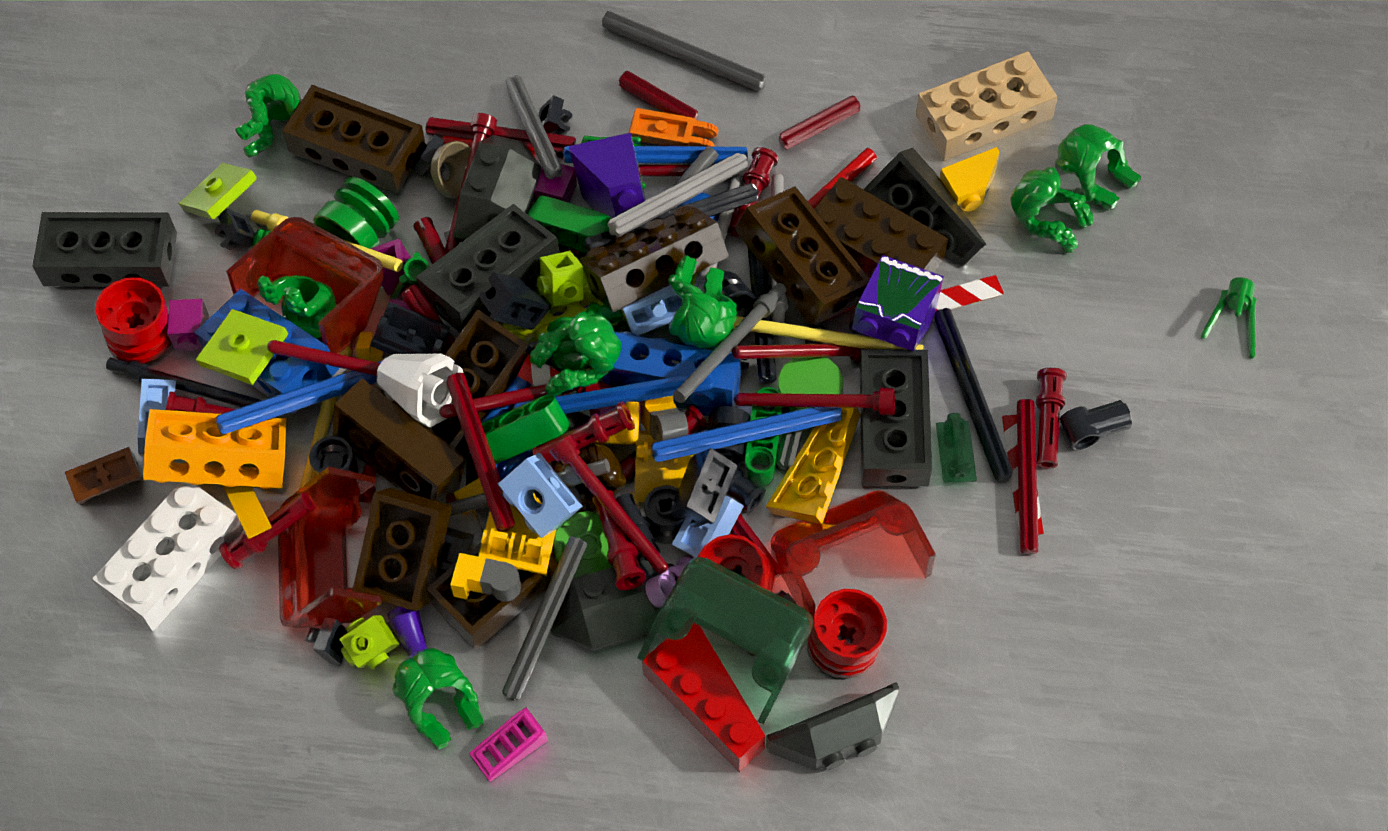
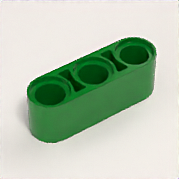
(568, 221)
(525, 427)
(760, 450)

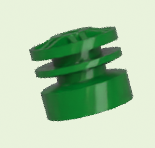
(358, 214)

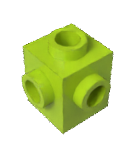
(561, 278)
(379, 638)

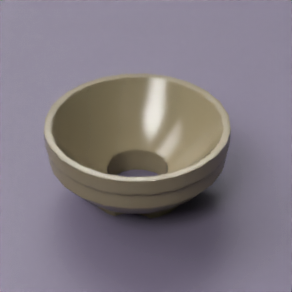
(455, 156)

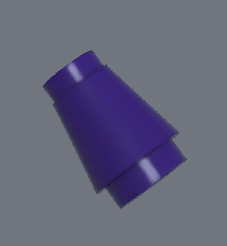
(407, 629)

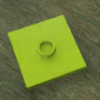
(218, 191)
(241, 346)

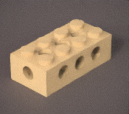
(986, 105)

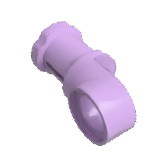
(666, 581)

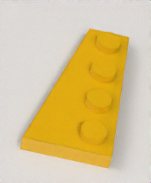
(816, 469)

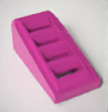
(510, 727)

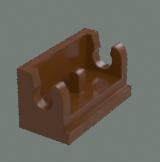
(103, 475)

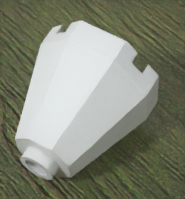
(418, 383)

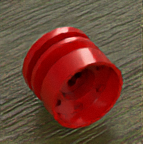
(134, 320)
(743, 557)
(851, 616)

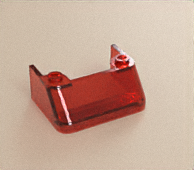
(310, 251)
(800, 544)
(315, 557)

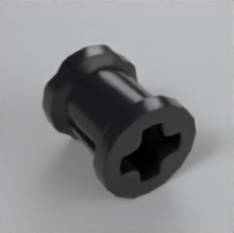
(745, 491)

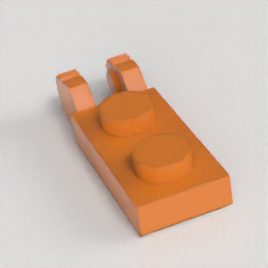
(671, 129)

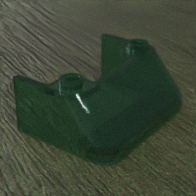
(739, 613)

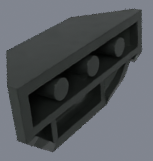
(498, 177)
(602, 615)
(838, 732)

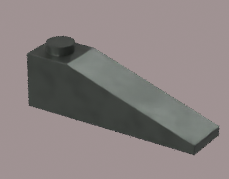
(919, 193)

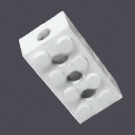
(168, 554)

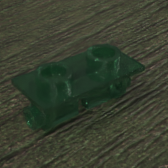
(956, 450)

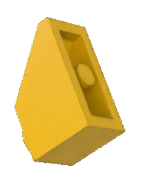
(970, 178)

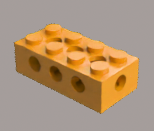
(199, 441)

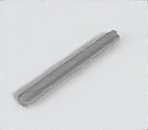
(677, 195)

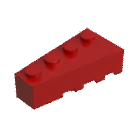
(705, 694)

